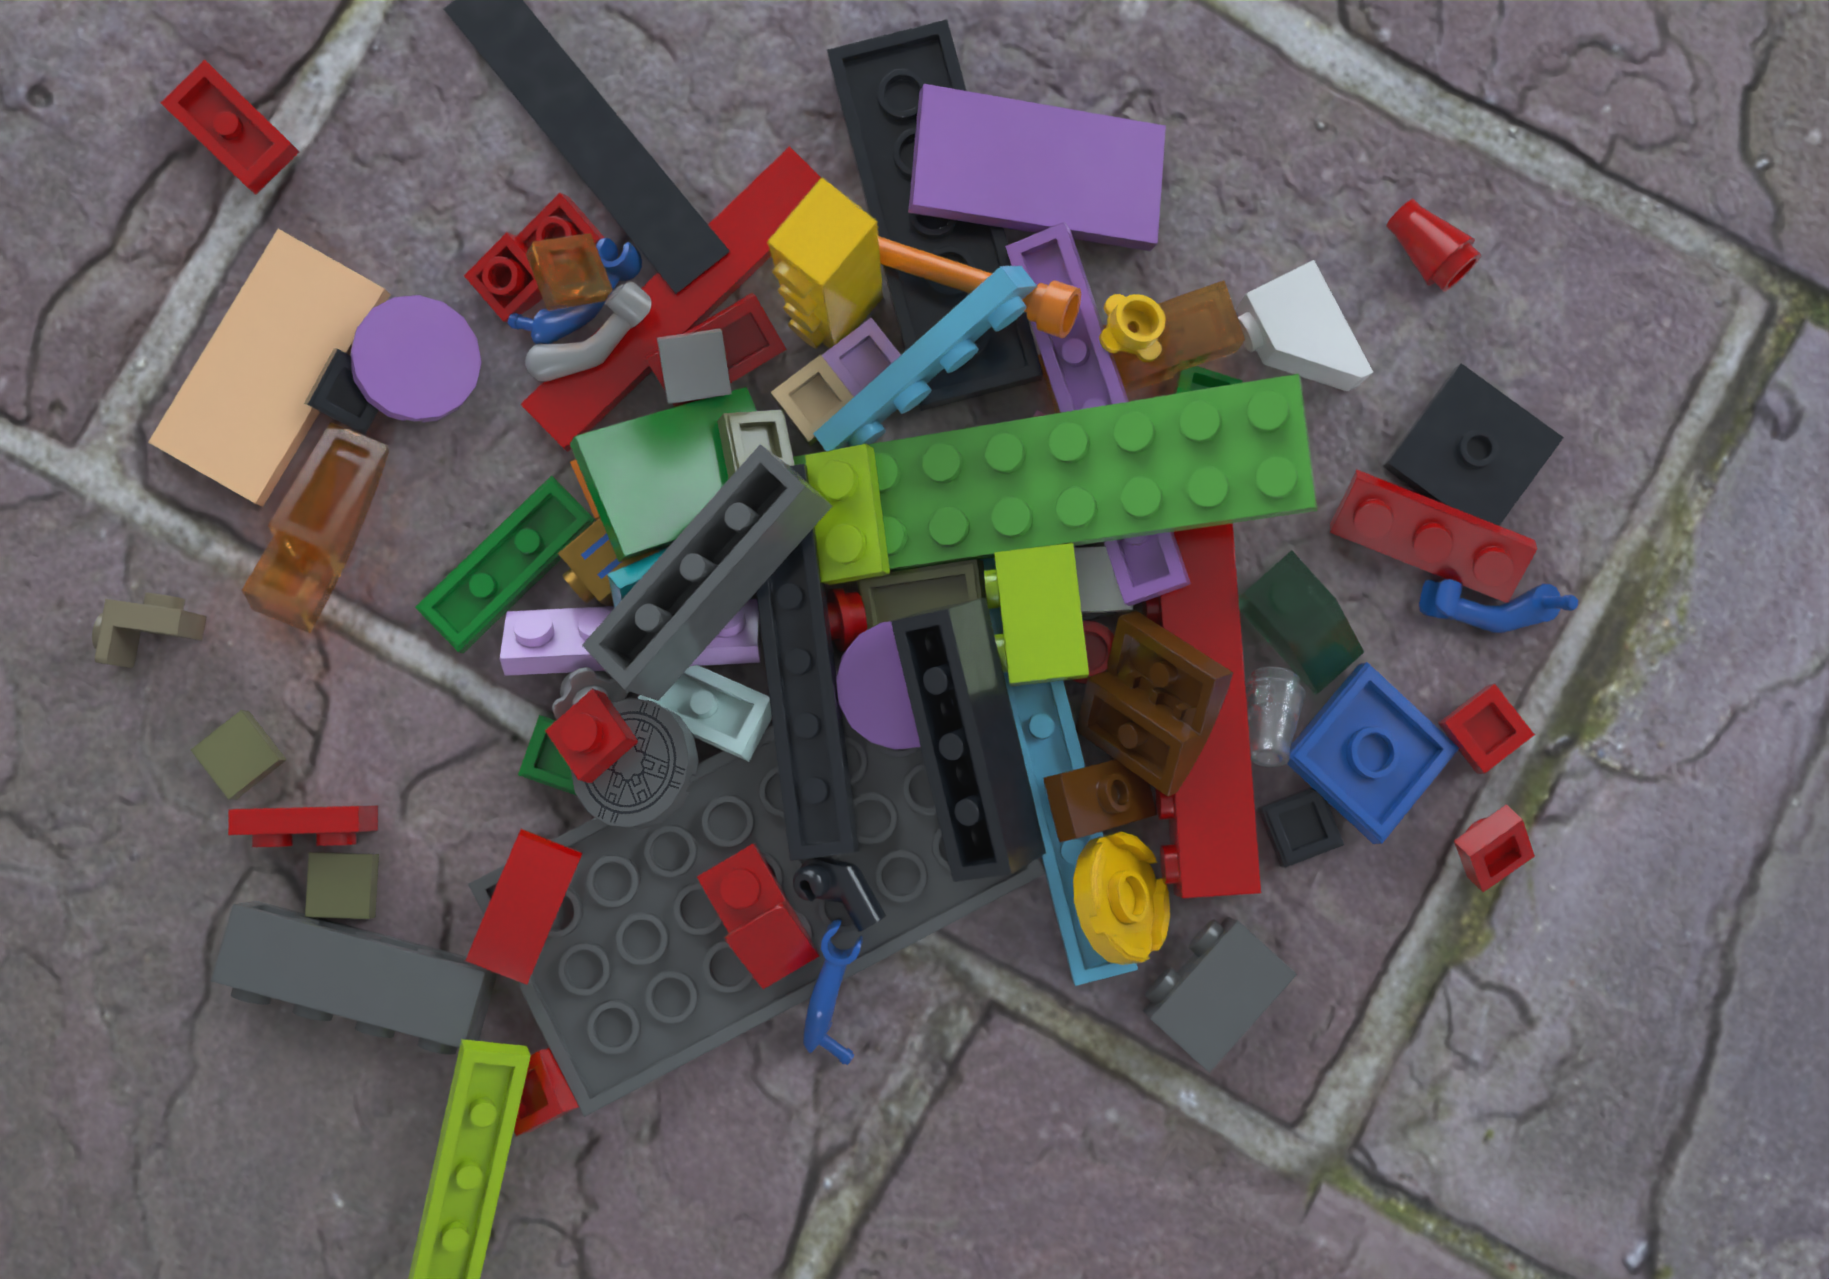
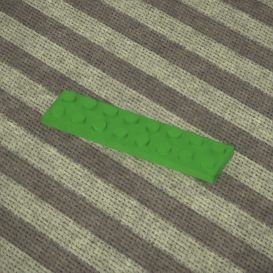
(1097, 474)

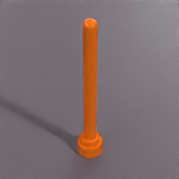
(1049, 306)

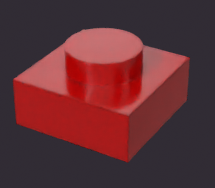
(1486, 729)
(591, 736)
(1494, 847)
(544, 1094)

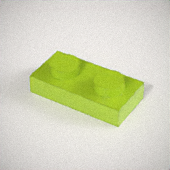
(852, 531)

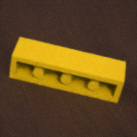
(827, 266)

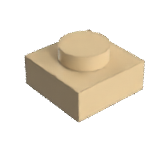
(811, 397)

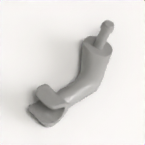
(555, 361)

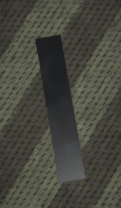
(591, 137)

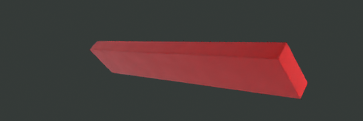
(745, 225)

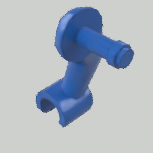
(556, 324)
(1530, 608)
(825, 996)

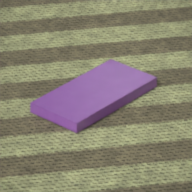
(1037, 167)

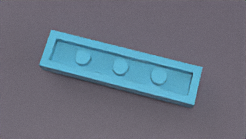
(944, 346)

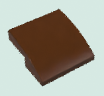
(1153, 702)

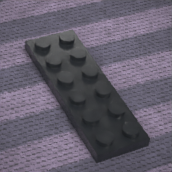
(879, 103)

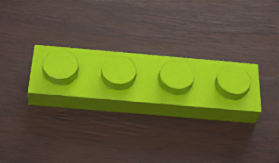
(470, 1160)

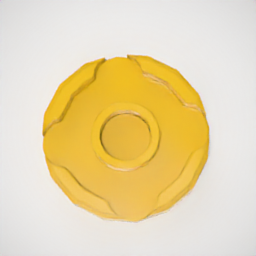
(1120, 899)

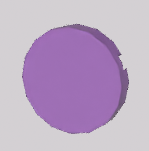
(415, 358)
(875, 691)

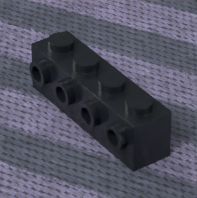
(969, 740)

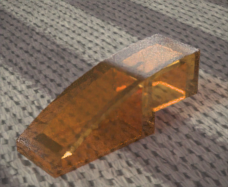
(1196, 331)
(316, 528)

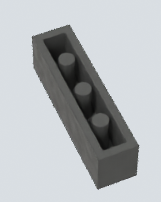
(706, 575)
(353, 975)

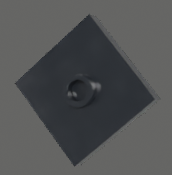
(1473, 448)

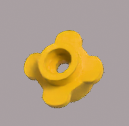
(1140, 313)

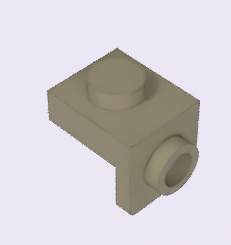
(119, 626)

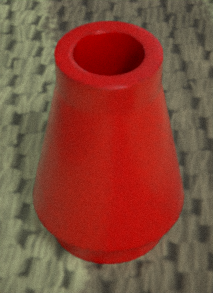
(1433, 245)

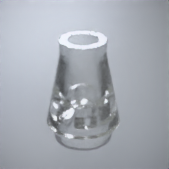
(1273, 714)

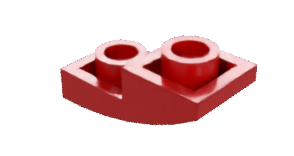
(504, 272)
(523, 906)

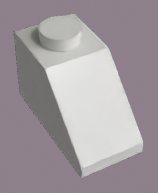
(1302, 330)

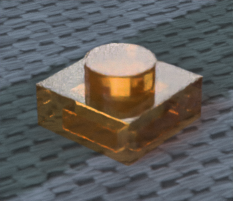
(569, 271)

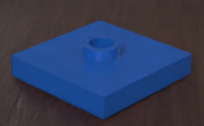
(1370, 753)

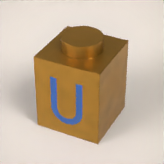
(590, 562)

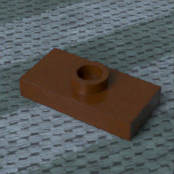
(1097, 799)

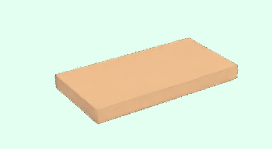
(247, 393)

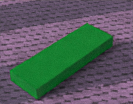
(505, 565)

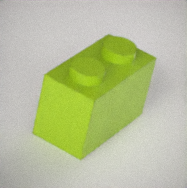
(1039, 614)

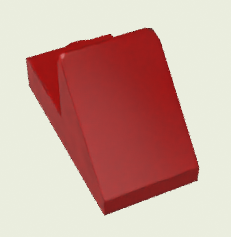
(757, 916)

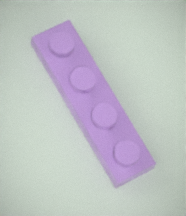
(554, 639)

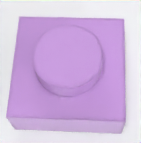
(861, 356)

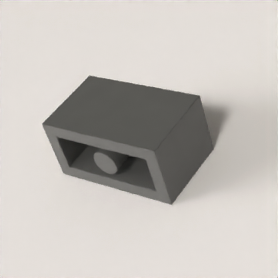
(1217, 991)

